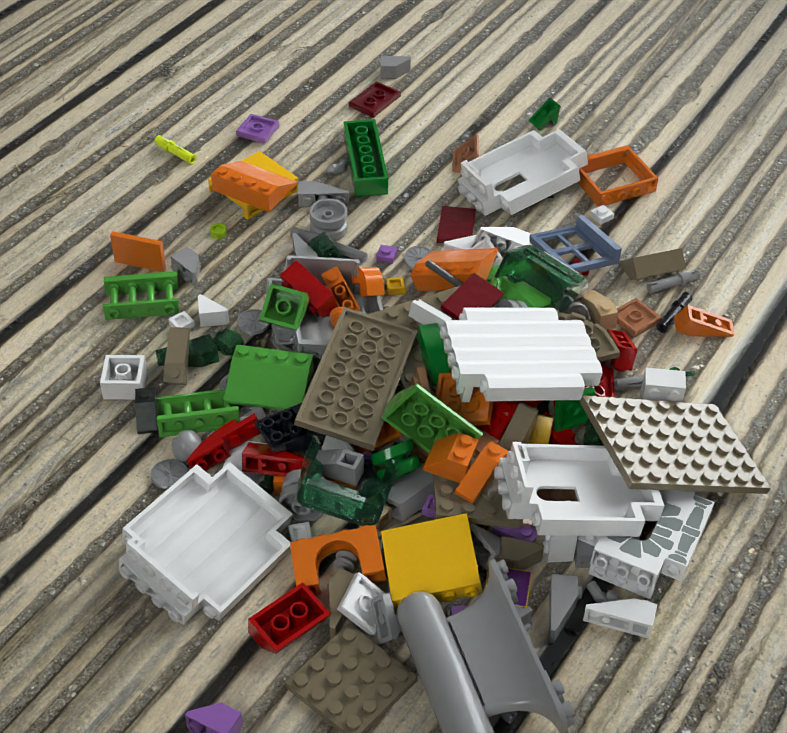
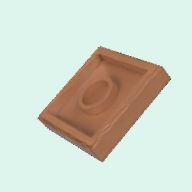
(636, 317)

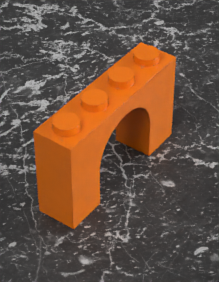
(310, 552)

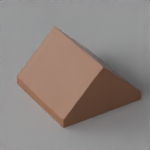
(467, 151)

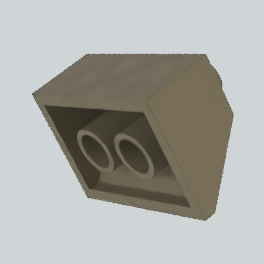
(654, 265)

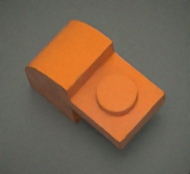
(370, 281)

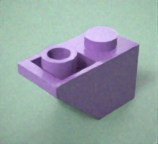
(214, 719)

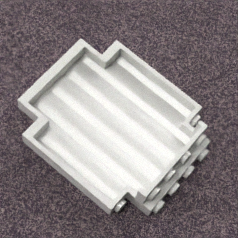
(519, 354)
(205, 543)

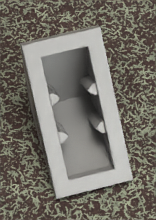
(485, 545)

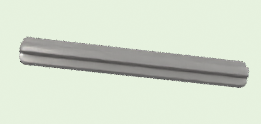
(343, 249)

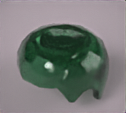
(227, 341)

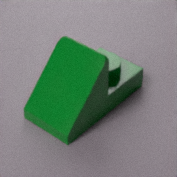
(547, 112)

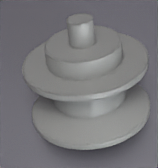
(345, 560)

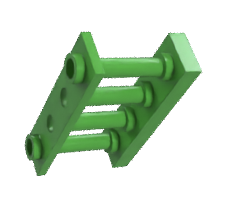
(141, 283)
(194, 412)

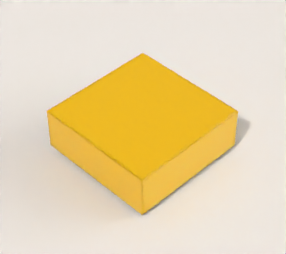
(395, 286)

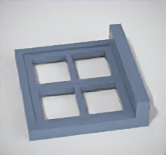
(588, 233)

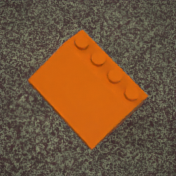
(251, 184)
(456, 262)

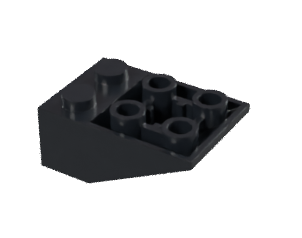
(282, 434)

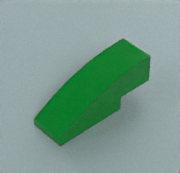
(433, 351)

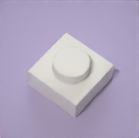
(602, 214)
(181, 320)

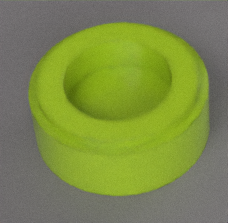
(218, 231)

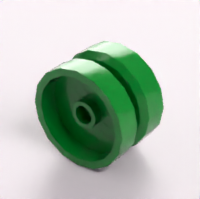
(396, 455)

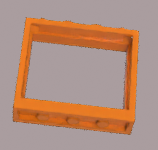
(611, 158)

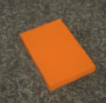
(138, 251)

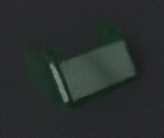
(542, 273)
(339, 501)

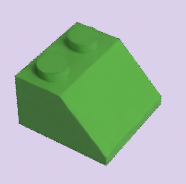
(284, 307)

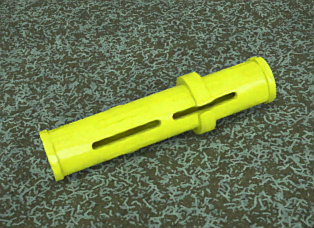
(170, 147)

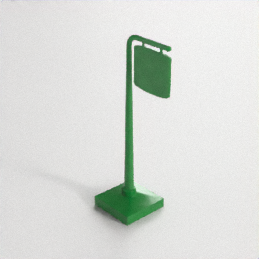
(570, 412)

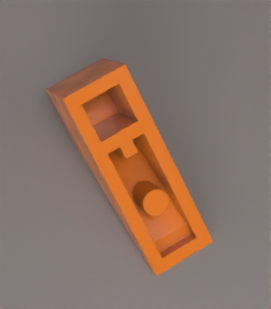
(701, 323)
(481, 472)

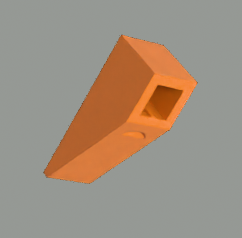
(340, 289)

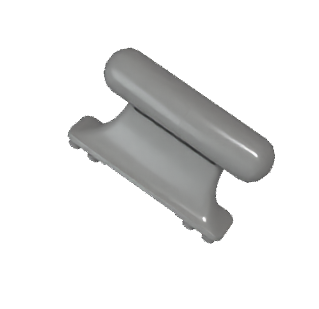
(479, 659)

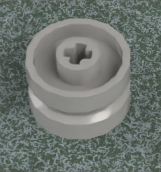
(329, 217)
(290, 502)

